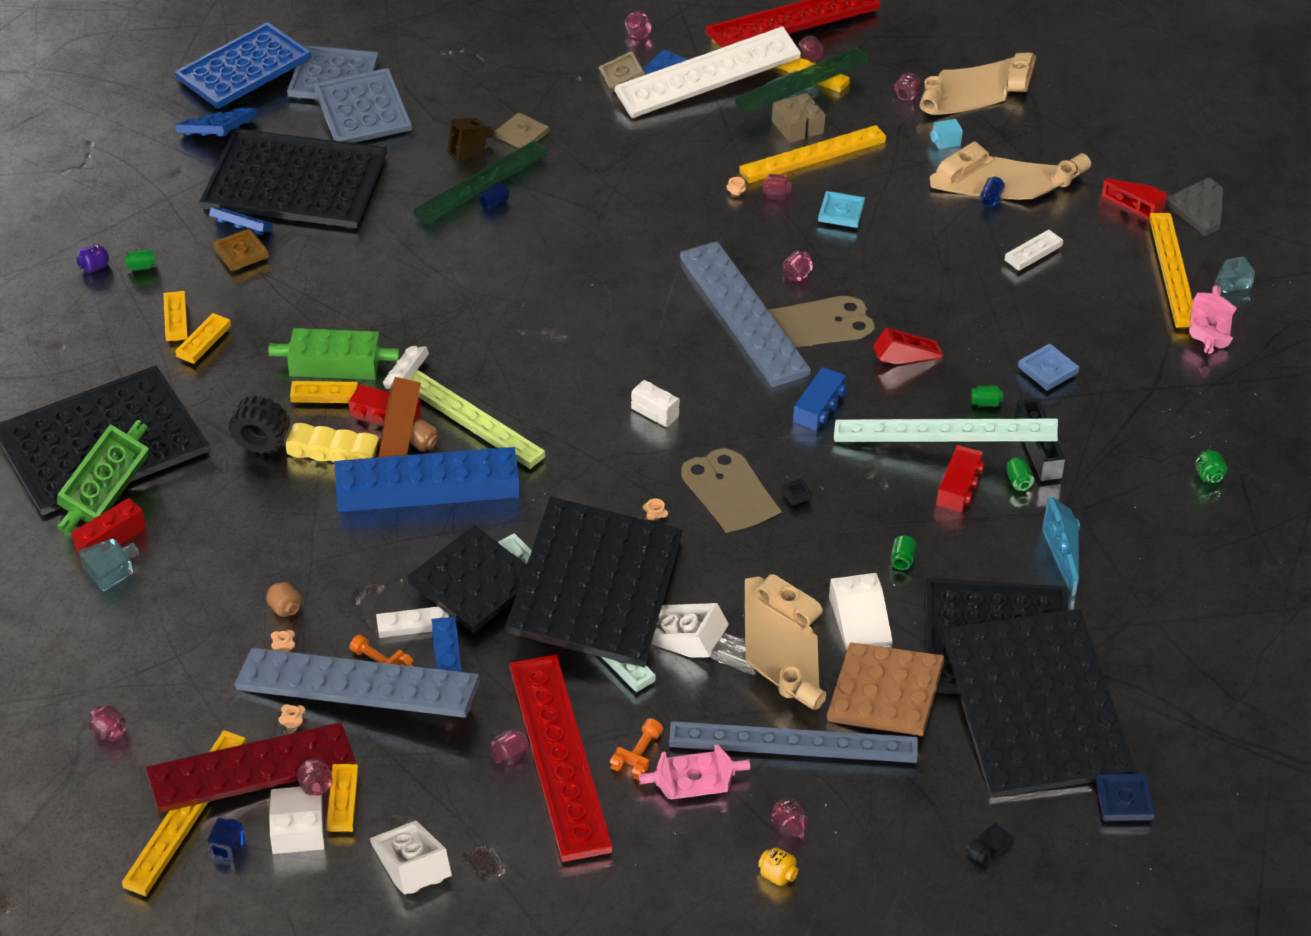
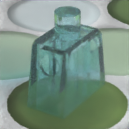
(108, 563)

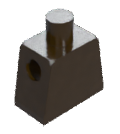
(467, 137)

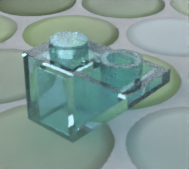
(1235, 275)

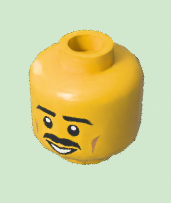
(778, 866)

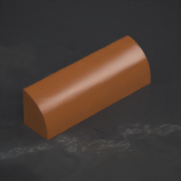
(399, 418)

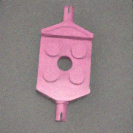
(1214, 310)
(713, 768)

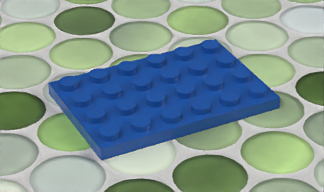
(243, 65)

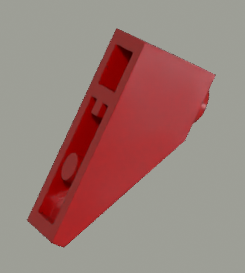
(1135, 197)
(902, 347)

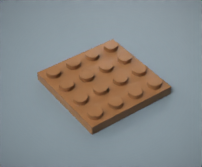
(885, 689)

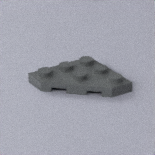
(1199, 205)

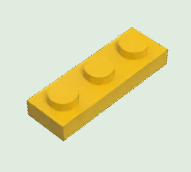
(175, 316)
(203, 338)
(322, 391)
(342, 798)

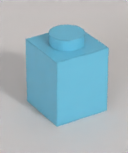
(946, 134)

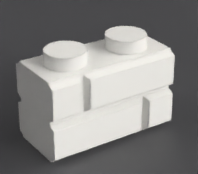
(655, 403)

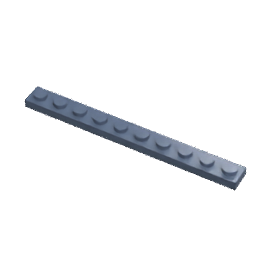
(794, 742)

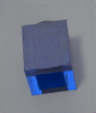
(225, 839)

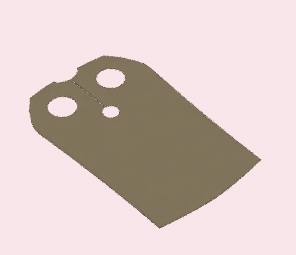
(816, 323)
(736, 499)

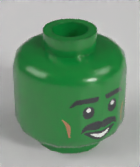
(1211, 466)

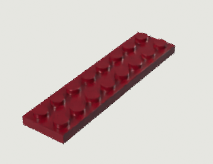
(245, 767)

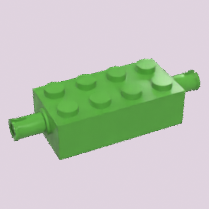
(333, 353)
(102, 475)

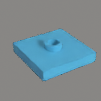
(841, 209)

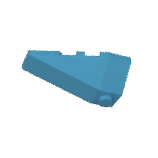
(1062, 536)

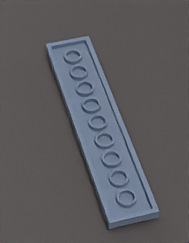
(745, 314)
(358, 682)

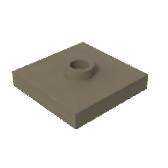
(621, 70)
(521, 130)

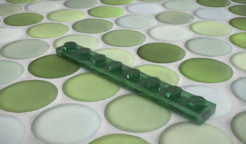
(801, 80)
(479, 182)

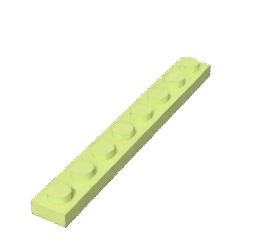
(477, 420)

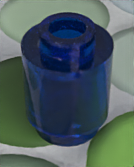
(992, 191)
(494, 196)

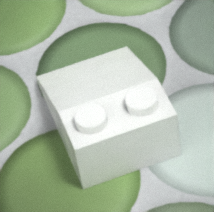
(860, 610)
(690, 628)
(295, 821)
(412, 857)

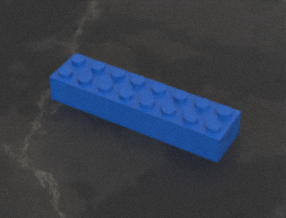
(426, 479)

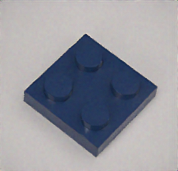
(1125, 797)

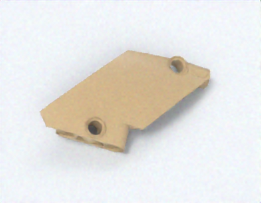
(977, 86)
(971, 166)
(781, 639)

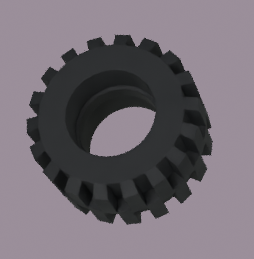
(259, 424)

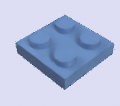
(1048, 367)

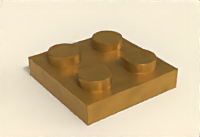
(240, 249)

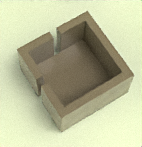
(791, 116)

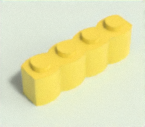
(329, 444)

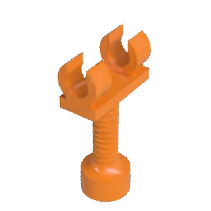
(361, 645)
(651, 730)

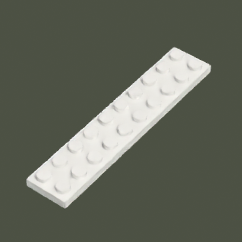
(707, 72)

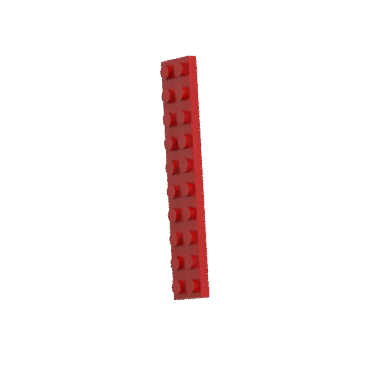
(792, 17)
(560, 759)

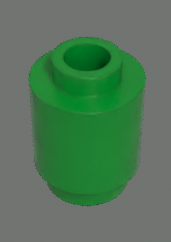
(140, 259)
(986, 396)
(1019, 474)
(903, 552)

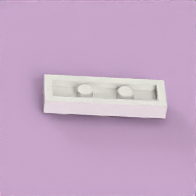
(1033, 250)
(407, 364)
(408, 621)

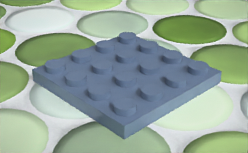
(328, 65)
(362, 106)

